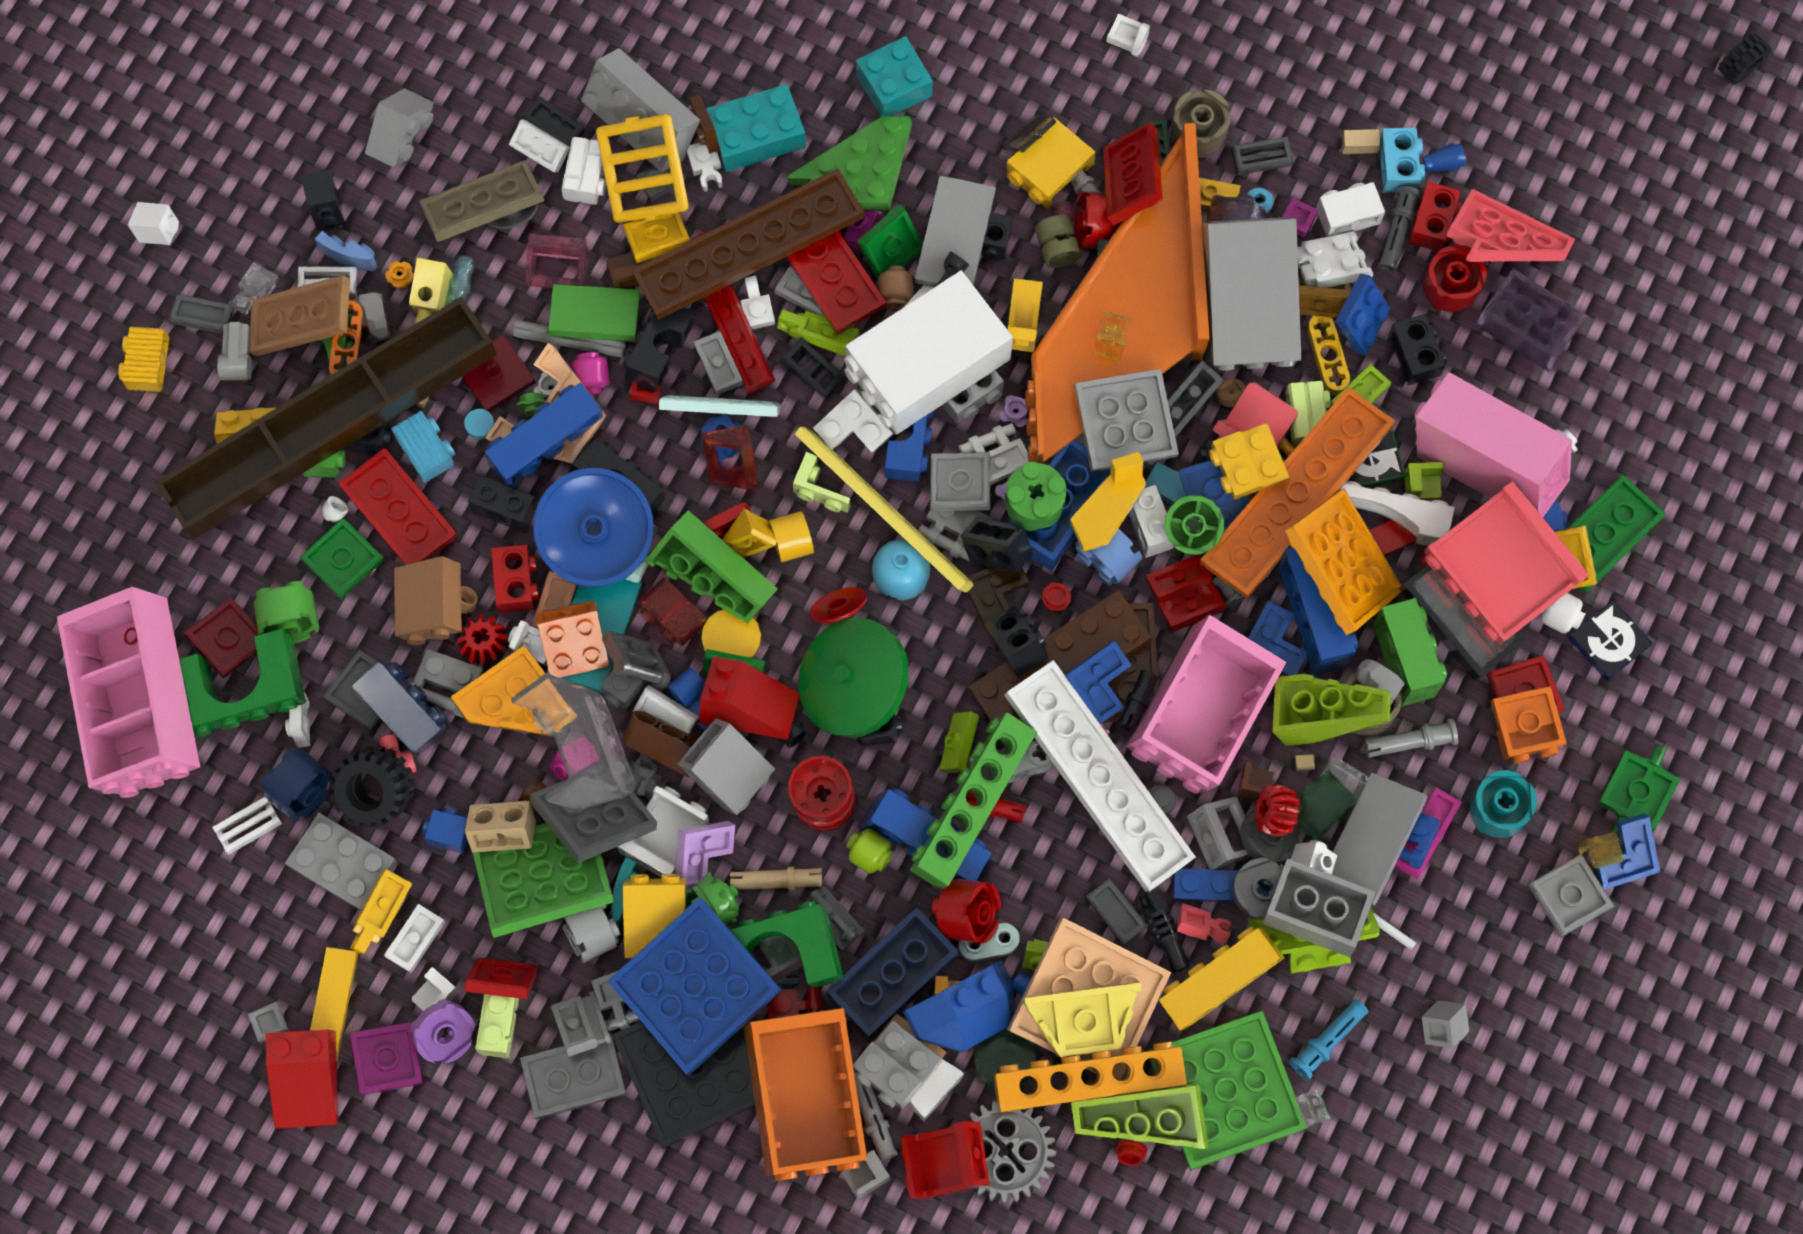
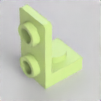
(802, 486)

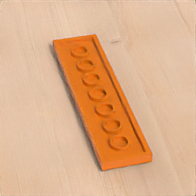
(1315, 473)

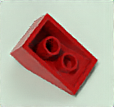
(747, 699)
(302, 1078)

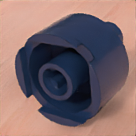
(297, 784)

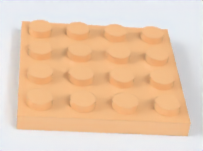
(1085, 961)

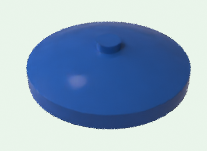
(593, 527)

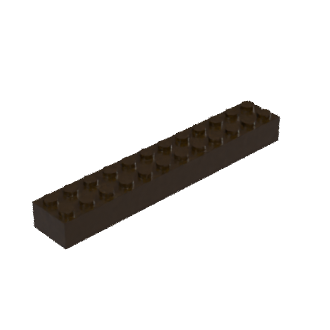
(326, 418)

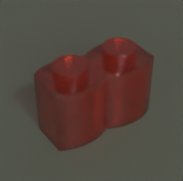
(671, 612)

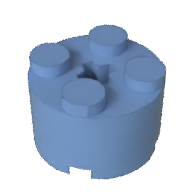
(1112, 560)

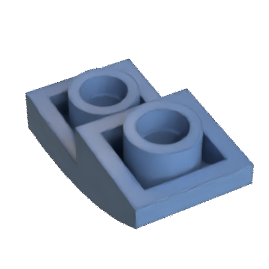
(349, 254)

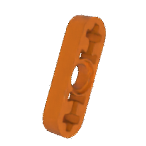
(356, 323)

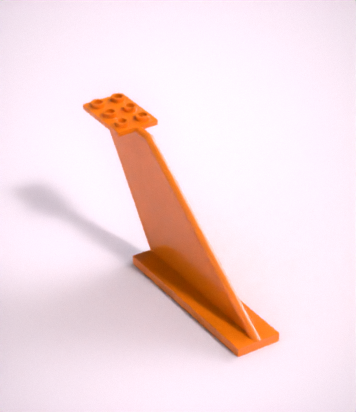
(1145, 273)

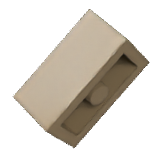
(1360, 141)

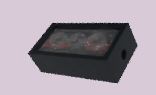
(1455, 626)

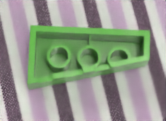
(712, 568)

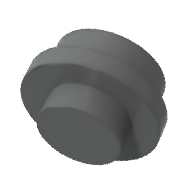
(1164, 797)

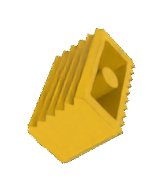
(144, 359)

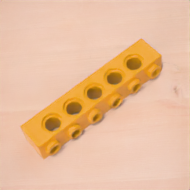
(1169, 1074)

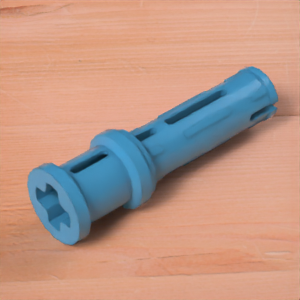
(1319, 1049)

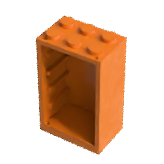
(805, 1094)

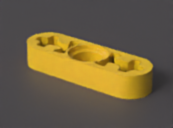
(1315, 340)

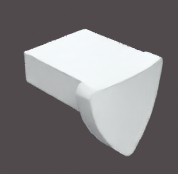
(1128, 34)

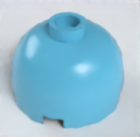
(900, 570)

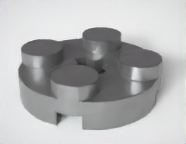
(1246, 883)

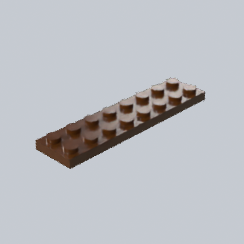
(748, 243)

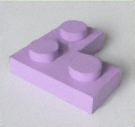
(698, 845)

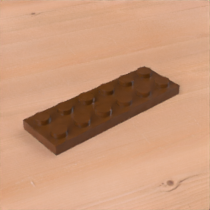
(1068, 647)

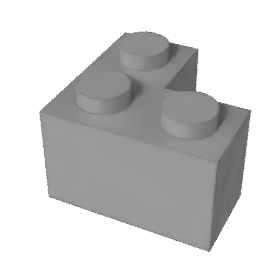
(395, 126)

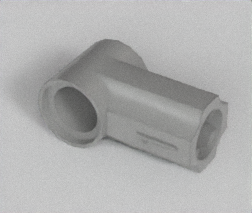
(235, 361)

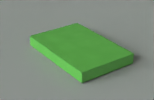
(594, 312)

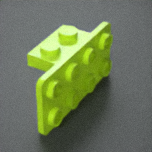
(1307, 956)

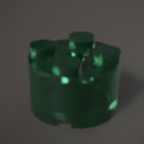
(1323, 805)

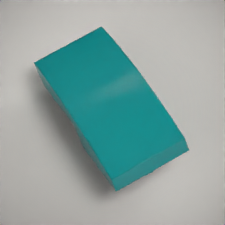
(627, 869)

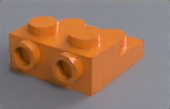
(1528, 725)

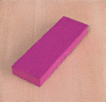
(1440, 806)

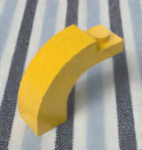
(1024, 314)

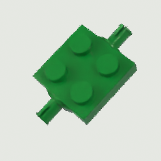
(1639, 787)

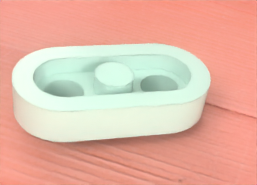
(992, 948)

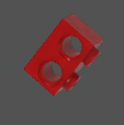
(1432, 216)
(508, 579)

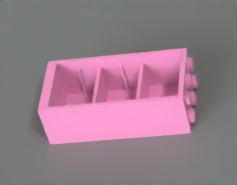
(128, 696)

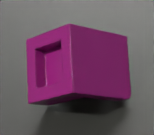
(1304, 215)

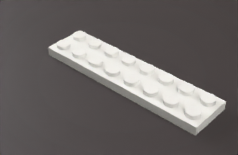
(1100, 776)

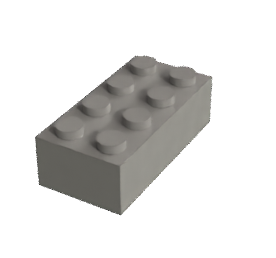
(625, 90)

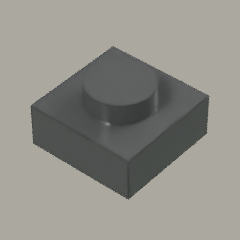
(655, 192)

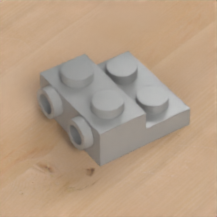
(895, 1066)

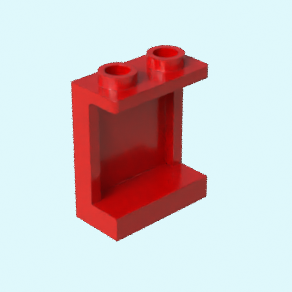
(945, 1161)

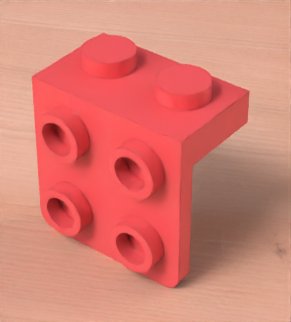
(1257, 408)

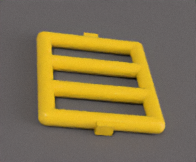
(616, 188)

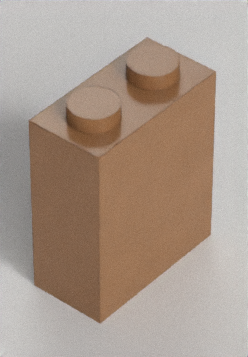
(427, 600)

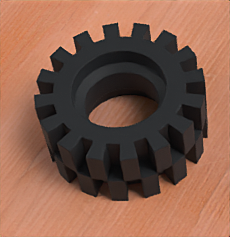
(1744, 58)

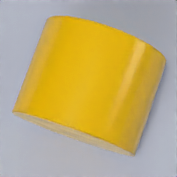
(791, 536)

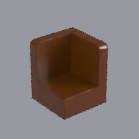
(1253, 781)

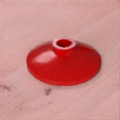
(838, 605)

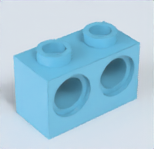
(1394, 159)

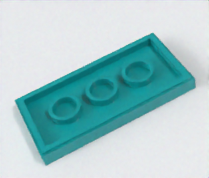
(614, 608)

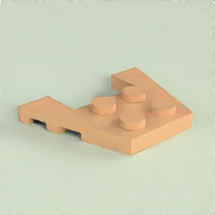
(555, 366)

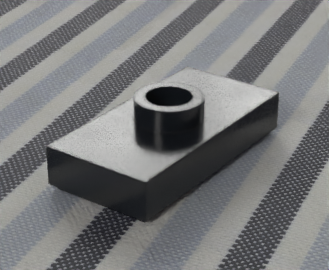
(553, 121)

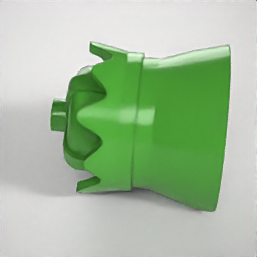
(717, 895)

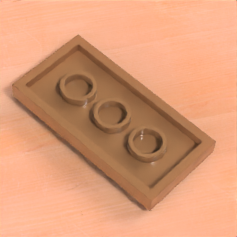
(299, 315)

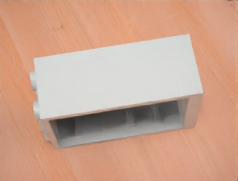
(927, 352)

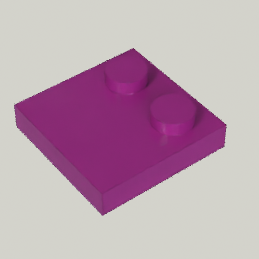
(385, 1059)

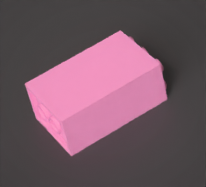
(1491, 443)
(1205, 705)

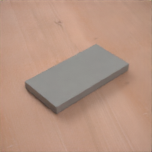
(955, 225)
(1377, 833)

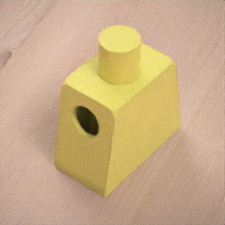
(429, 281)

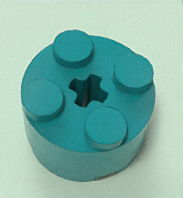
(1513, 791)

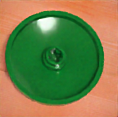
(853, 677)

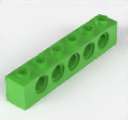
(1017, 739)

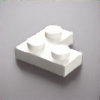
(854, 416)

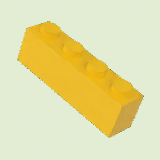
(1220, 978)

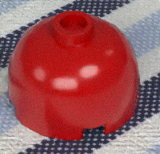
(1092, 220)

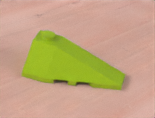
(1320, 709)

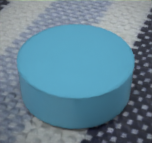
(478, 423)

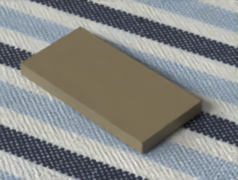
(481, 201)

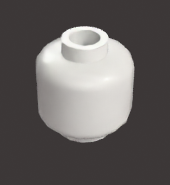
(1564, 614)

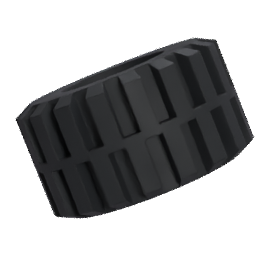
(352, 797)

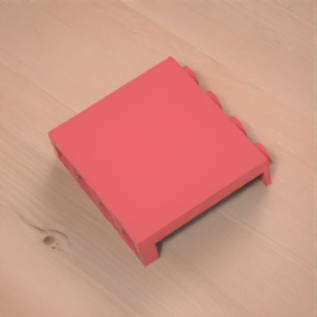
(1505, 564)

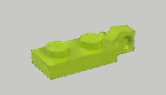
(816, 330)

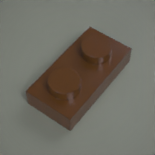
(705, 130)

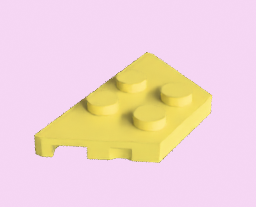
(1084, 1018)

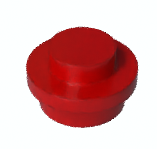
(1056, 597)
(1130, 1152)

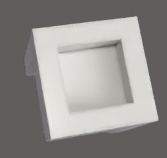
(434, 990)

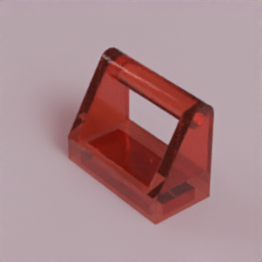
(733, 438)

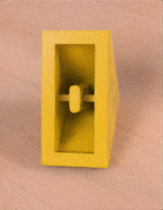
(750, 534)

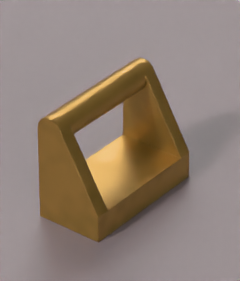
(1322, 301)

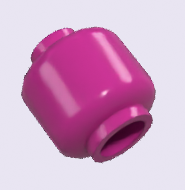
(591, 371)

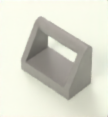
(1212, 835)

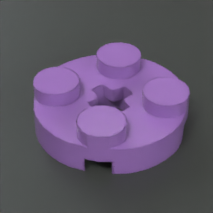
(436, 1017)

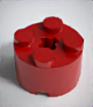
(1453, 281)
(967, 910)

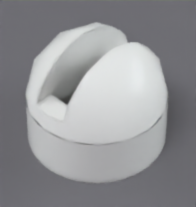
(334, 509)

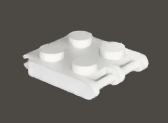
(1332, 261)

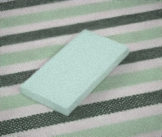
(720, 405)

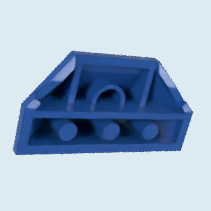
(966, 1010)

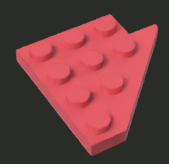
(1504, 233)

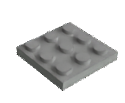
(1125, 418)

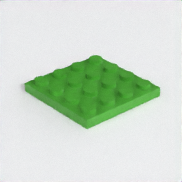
(538, 883)
(1241, 1088)

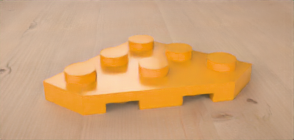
(489, 696)

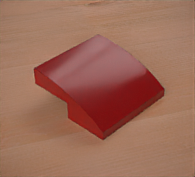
(1185, 593)

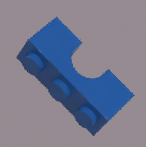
(906, 457)

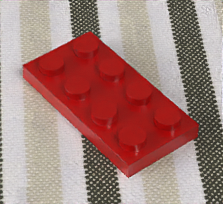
(1132, 173)
(837, 282)
(397, 509)

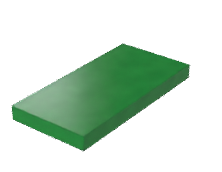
(1617, 524)

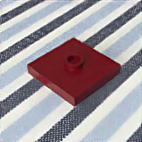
(499, 377)
(224, 637)

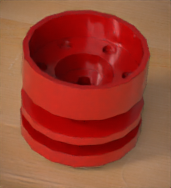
(820, 776)

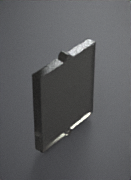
(1028, 134)

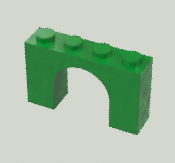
(277, 688)
(811, 933)

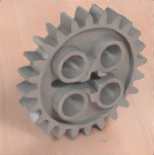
(1026, 1133)

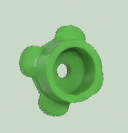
(530, 403)

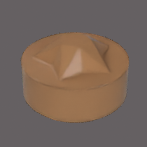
(1230, 392)

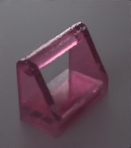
(558, 248)

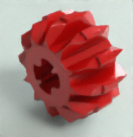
(485, 649)
(1276, 810)

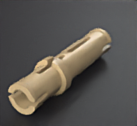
(777, 879)

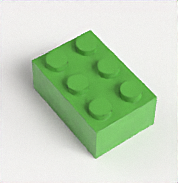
(1410, 650)

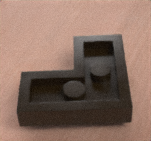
(990, 588)

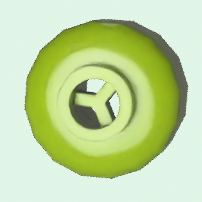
(869, 850)

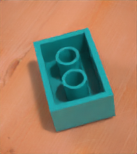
(757, 127)

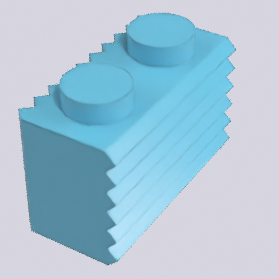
(423, 446)

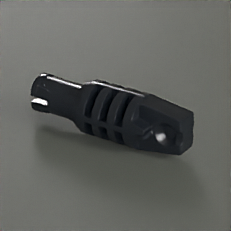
(1164, 929)

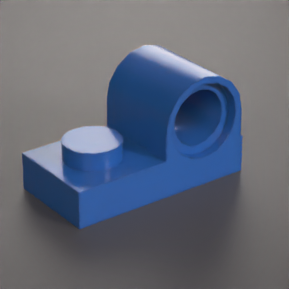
(688, 691)

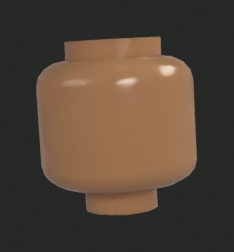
(896, 287)

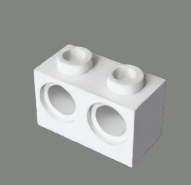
(1149, 522)

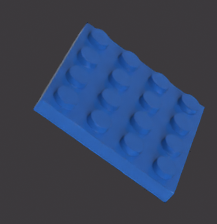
(694, 986)

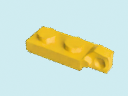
(379, 910)

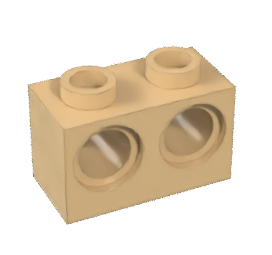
(500, 826)

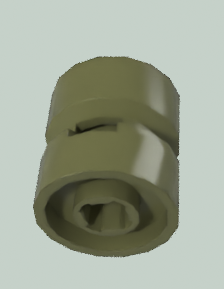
(1058, 241)

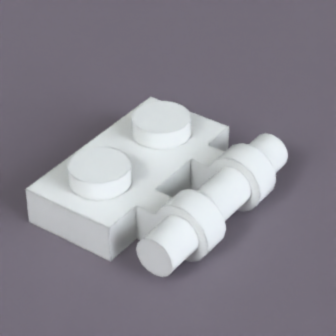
(1003, 459)

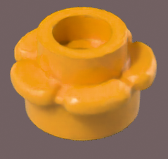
(399, 281)

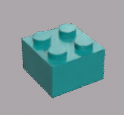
(894, 77)

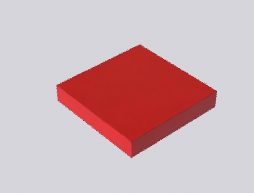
(1524, 677)
(501, 978)

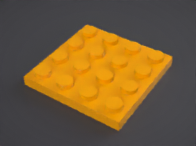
(1344, 561)

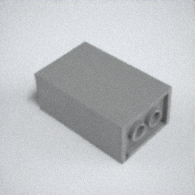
(1252, 292)

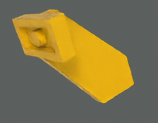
(1110, 504)

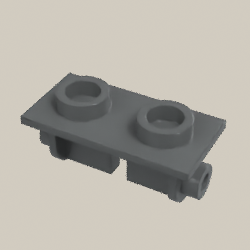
(843, 925)

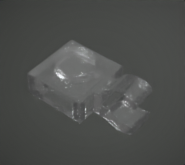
(254, 284)

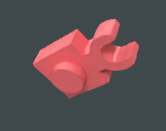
(1199, 924)

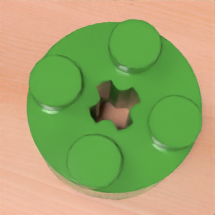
(1035, 480)
(286, 609)

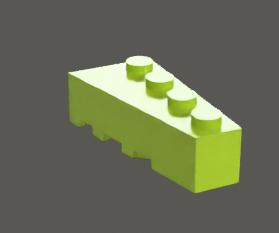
(1155, 1116)

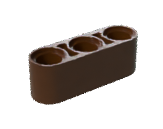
(658, 739)

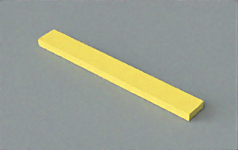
(884, 509)

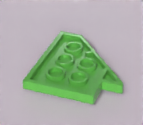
(866, 160)

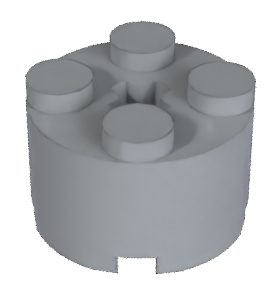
(591, 933)

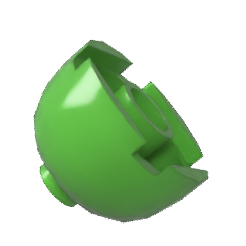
(1194, 524)

